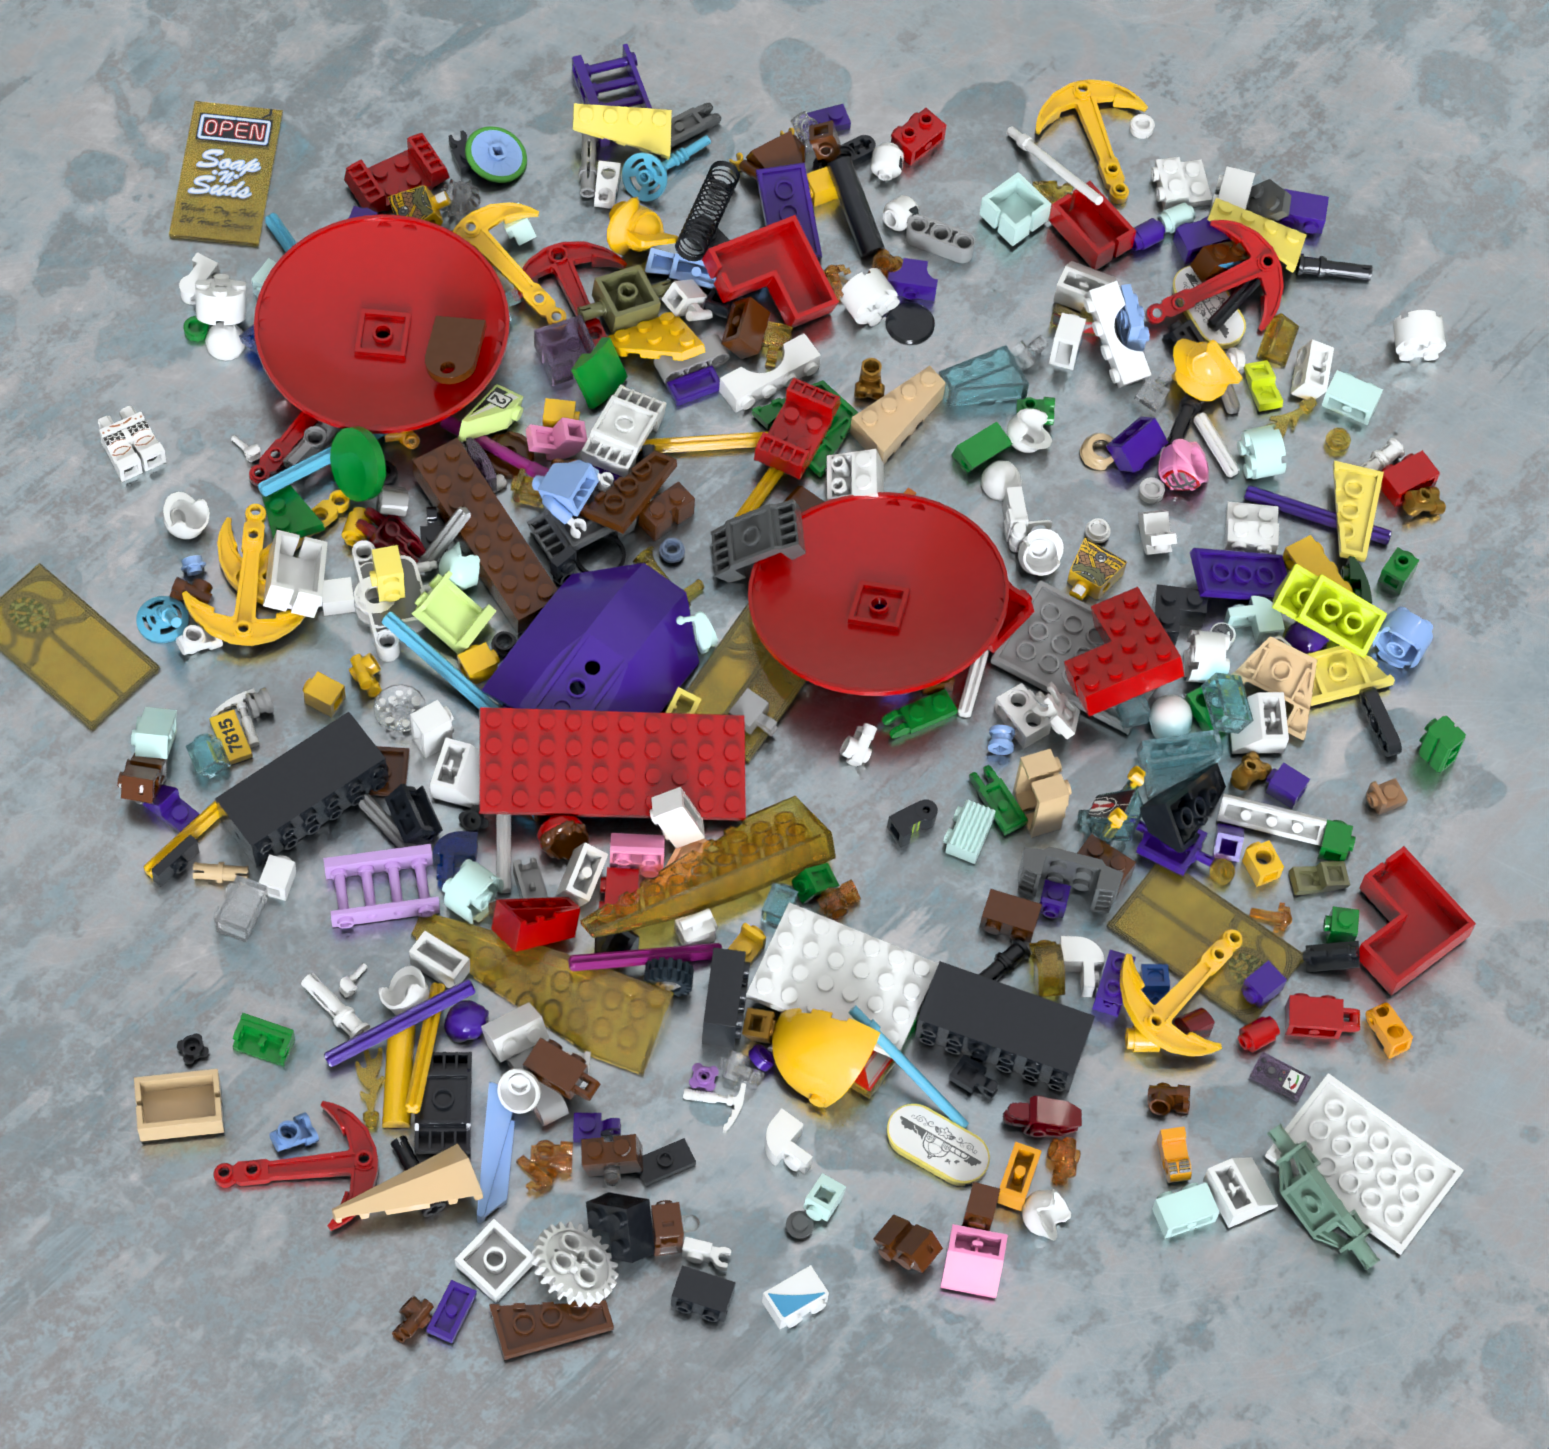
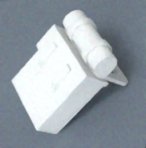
(1016, 519)

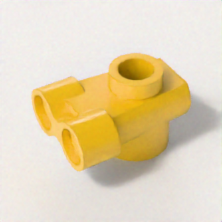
(363, 672)

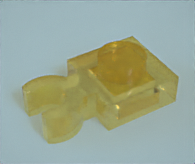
(1051, 190)

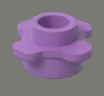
(703, 1084)

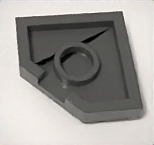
(1269, 200)

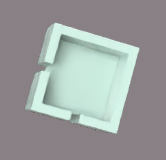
(1015, 208)

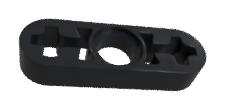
(850, 149)
(1380, 721)

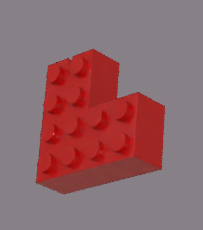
(778, 259)
(1131, 661)
(1421, 925)

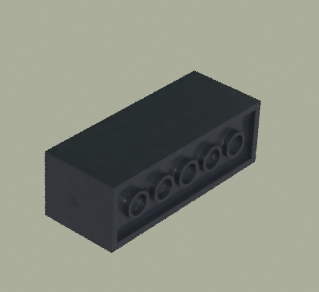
(302, 789)
(1004, 1026)

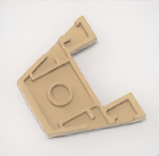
(1286, 670)

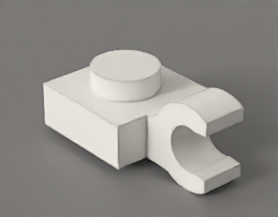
(702, 1251)

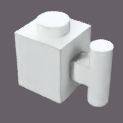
(685, 299)
(696, 928)

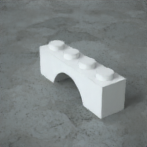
(1125, 364)
(744, 388)

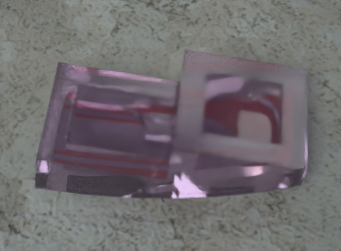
(482, 462)

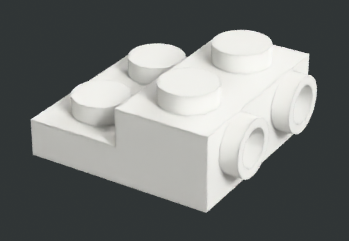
(1181, 182)
(1251, 528)

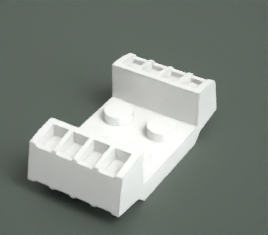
(622, 430)

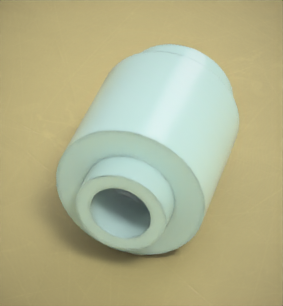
(1176, 216)

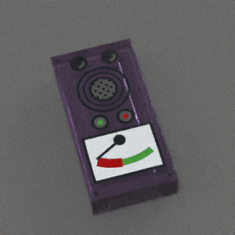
(1280, 1076)

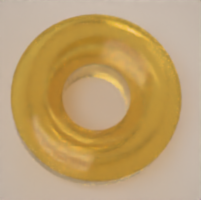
(1338, 434)
(1227, 871)

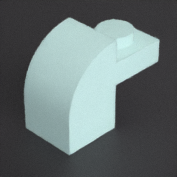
(1259, 615)

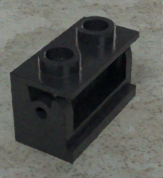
(413, 814)
(702, 1294)

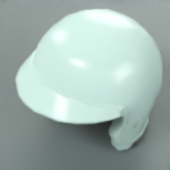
(464, 568)

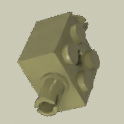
(624, 298)

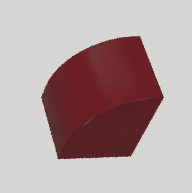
(1196, 1021)

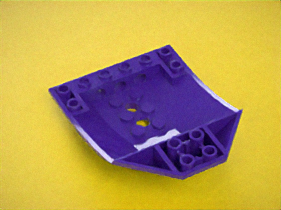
(609, 617)

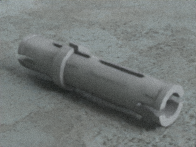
(588, 184)

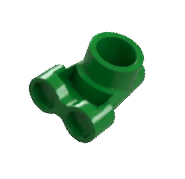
(1045, 405)

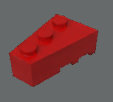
(535, 921)

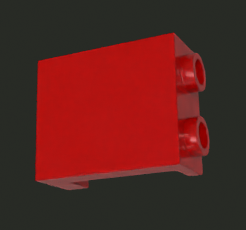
(1018, 611)

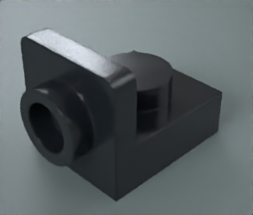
(1183, 330)

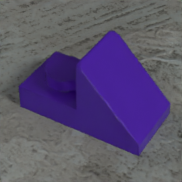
(172, 808)

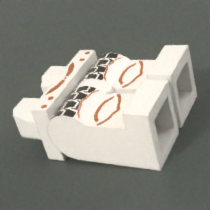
(130, 443)

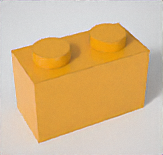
(1018, 1176)

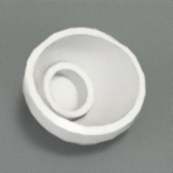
(224, 341)
(999, 477)
(519, 1090)

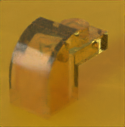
(1048, 968)

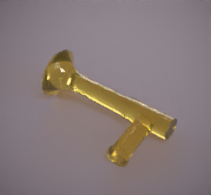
(646, 557)

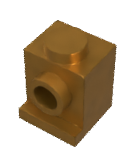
(762, 1026)

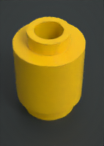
(350, 532)
(1137, 1042)

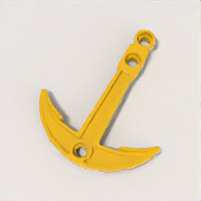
(1086, 105)
(488, 246)
(231, 561)
(227, 627)
(1143, 1011)

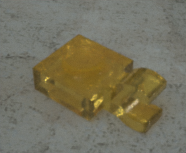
(774, 338)

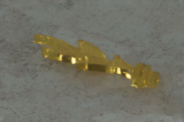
(1306, 407)
(368, 1079)

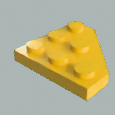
(658, 337)

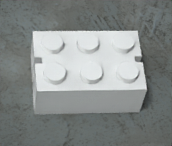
(295, 580)

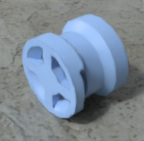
(1001, 739)

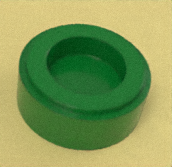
(195, 329)

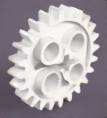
(574, 1264)

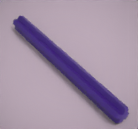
(1307, 511)
(399, 1023)

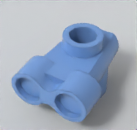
(298, 1132)

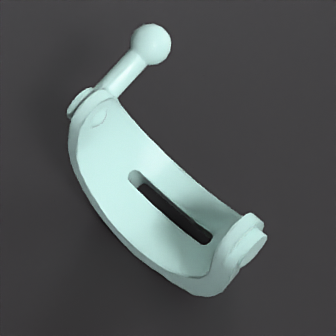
(703, 631)

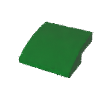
(599, 373)

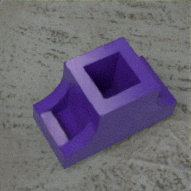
(913, 280)

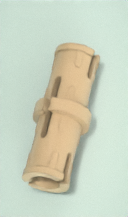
(219, 871)

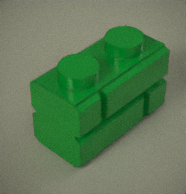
(1441, 743)

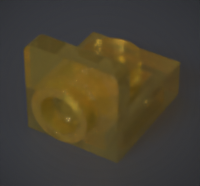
(524, 490)

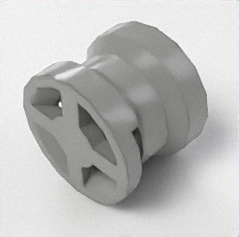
(259, 702)

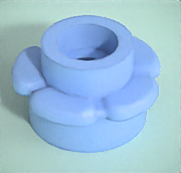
(193, 565)

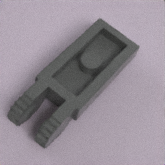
(691, 123)

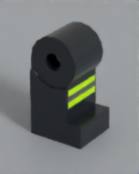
(911, 819)

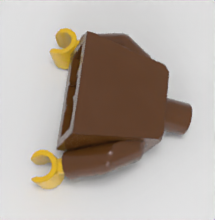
(781, 151)

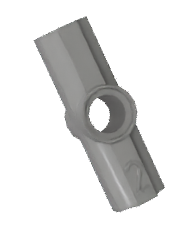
(320, 432)

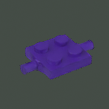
(1166, 856)

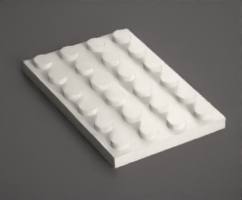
(837, 967)
(1371, 1162)

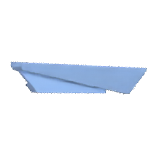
(678, 268)
(495, 1155)

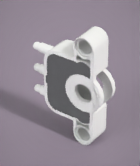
(374, 613)

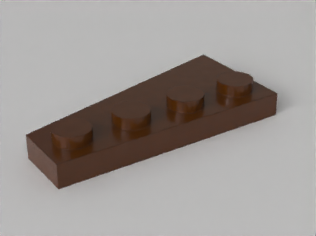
(631, 493)
(541, 1326)

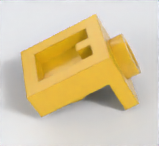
(751, 941)

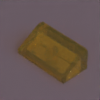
(1278, 340)

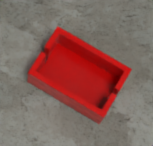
(1092, 229)

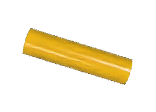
(397, 1078)

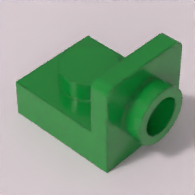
(814, 881)

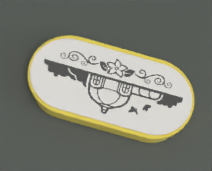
(1230, 332)
(938, 1144)

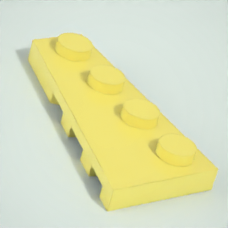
(630, 126)
(1284, 240)
(1356, 505)

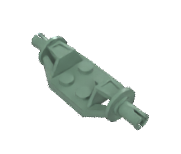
(1316, 1202)

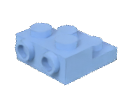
(1130, 321)

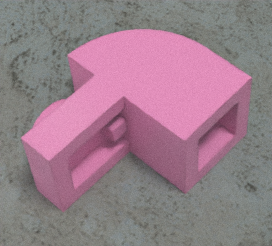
(559, 442)

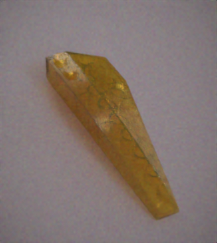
(744, 860)
(594, 1008)

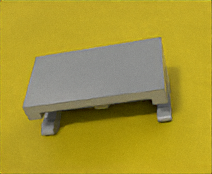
(529, 879)

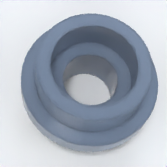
(672, 544)

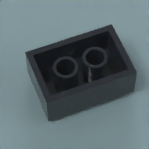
(725, 997)

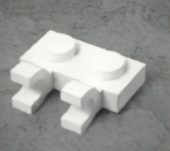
(1060, 709)

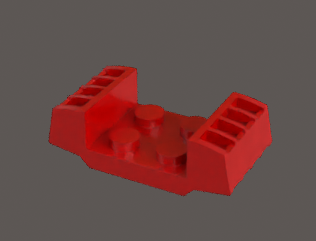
(396, 174)
(797, 429)

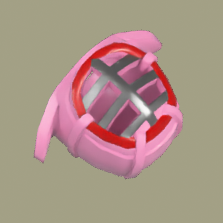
(1183, 465)

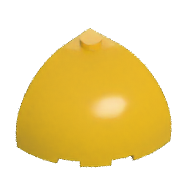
(821, 1053)

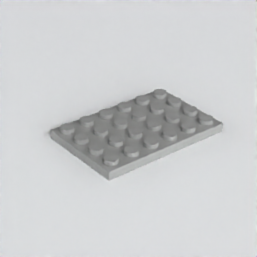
(1051, 635)

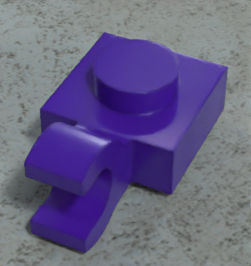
(591, 1126)

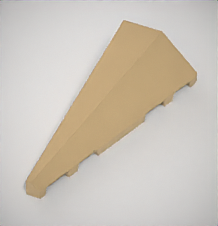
(431, 1181)

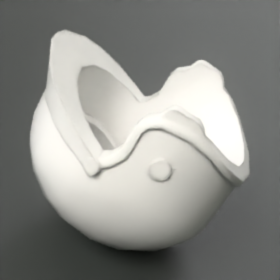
(1027, 431)
(185, 516)
(1040, 552)
(1170, 716)
(405, 990)
(1043, 1211)

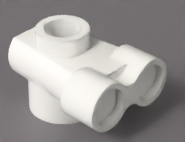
(196, 639)
(857, 748)

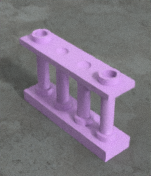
(381, 861)

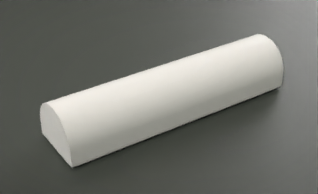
(1271, 819)

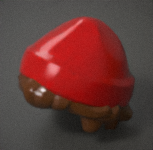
(562, 835)

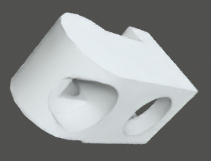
(607, 184)
(202, 270)

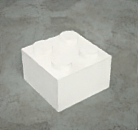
(494, 1261)

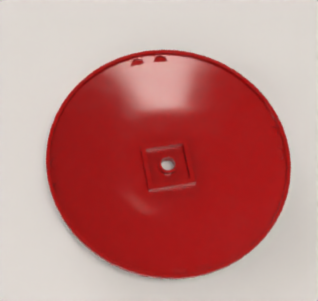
(368, 277)
(900, 550)

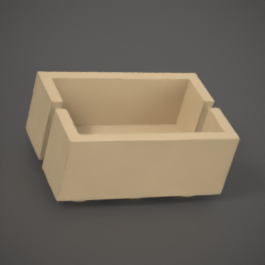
(1043, 788)
(178, 1105)

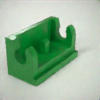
(981, 447)
(263, 1039)

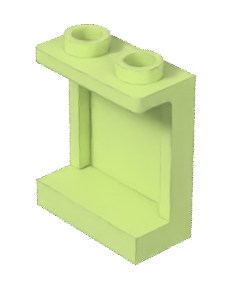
(451, 613)

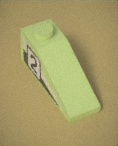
(492, 413)

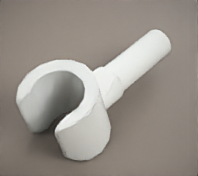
(252, 452)
(347, 984)

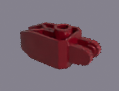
(390, 532)
(1044, 1116)

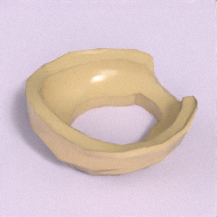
(1089, 457)

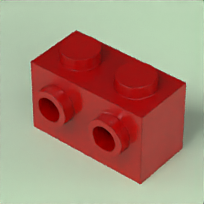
(919, 135)

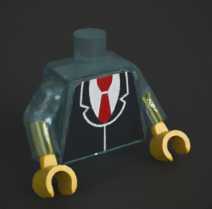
(1116, 813)

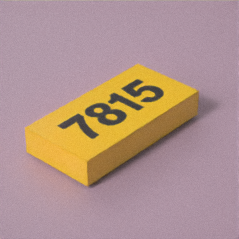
(229, 731)

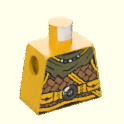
(420, 204)
(1094, 571)

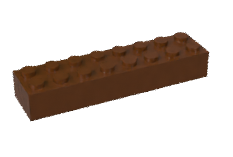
(505, 557)

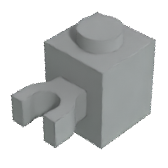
(754, 711)

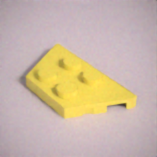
(1345, 674)

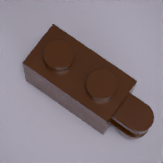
(560, 1070)

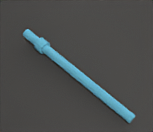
(910, 1069)

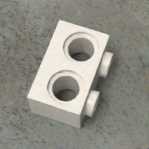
(1312, 370)
(1019, 716)

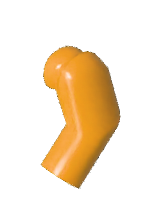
(408, 439)

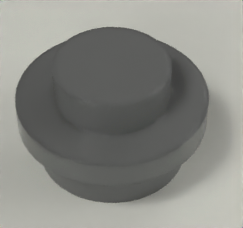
(799, 1224)

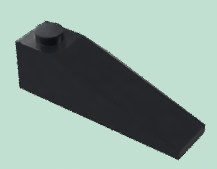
(1181, 810)

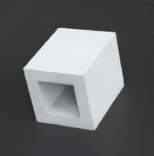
(337, 596)
(278, 876)

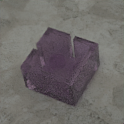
(561, 346)

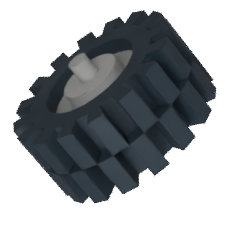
(670, 975)

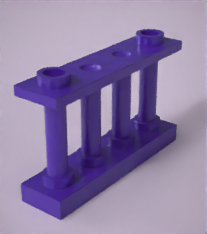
(590, 91)

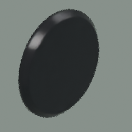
(910, 323)

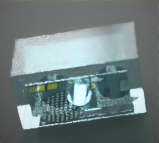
(1227, 703)

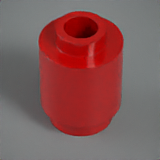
(1258, 1033)

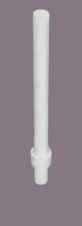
(1027, 144)

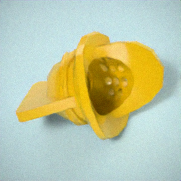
(635, 228)
(1203, 369)

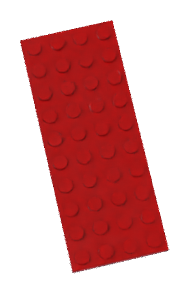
(609, 762)

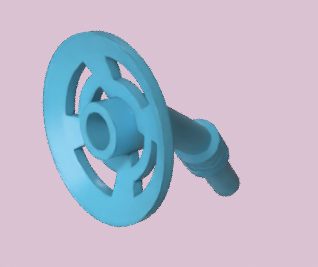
(653, 173)
(164, 616)

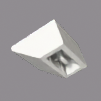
(1076, 282)
(855, 474)
(1268, 730)
(457, 774)
(1239, 1190)

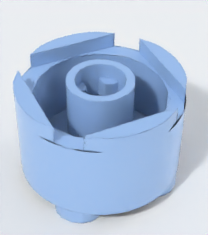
(1403, 638)

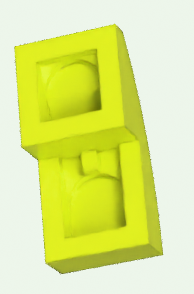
(1262, 385)

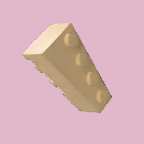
(898, 413)

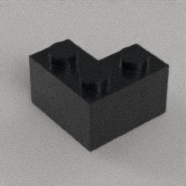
(1178, 607)
(627, 1222)

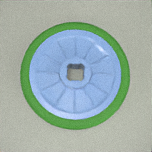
(501, 168)

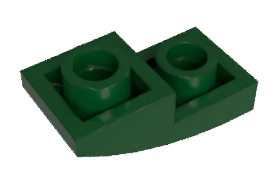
(1357, 579)

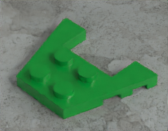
(834, 437)

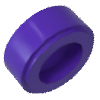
(761, 1057)

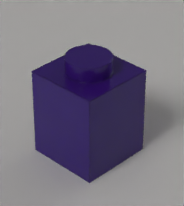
(1287, 785)
(1263, 985)

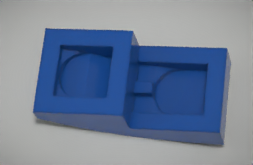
(1156, 981)

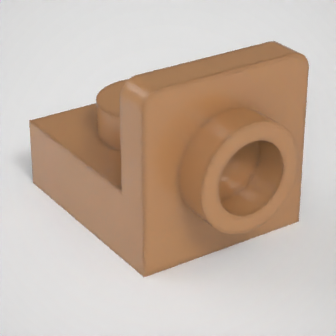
(1385, 796)

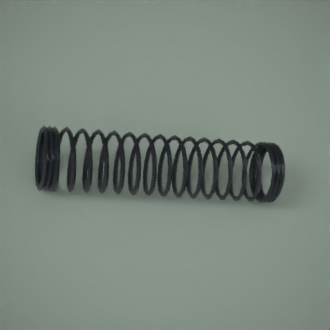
(719, 183)

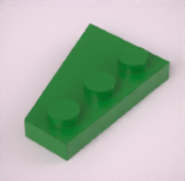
(290, 513)

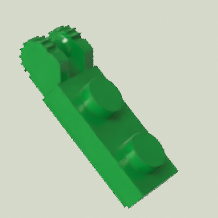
(921, 714)
(998, 797)

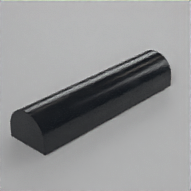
(855, 206)

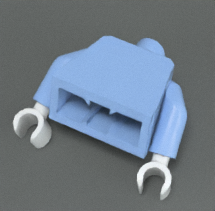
(568, 489)

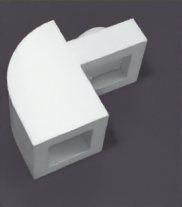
(1155, 532)
(1083, 957)
(781, 1139)

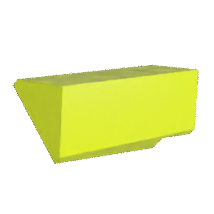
(1329, 609)

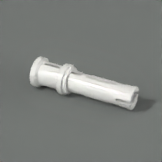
(1381, 458)
(343, 1015)

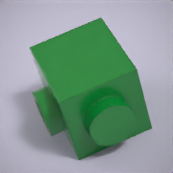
(1398, 570)
(1336, 841)
(1341, 925)

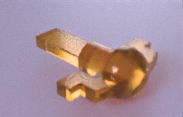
(832, 272)
(1284, 918)
(544, 1180)

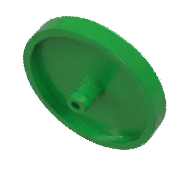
(358, 463)

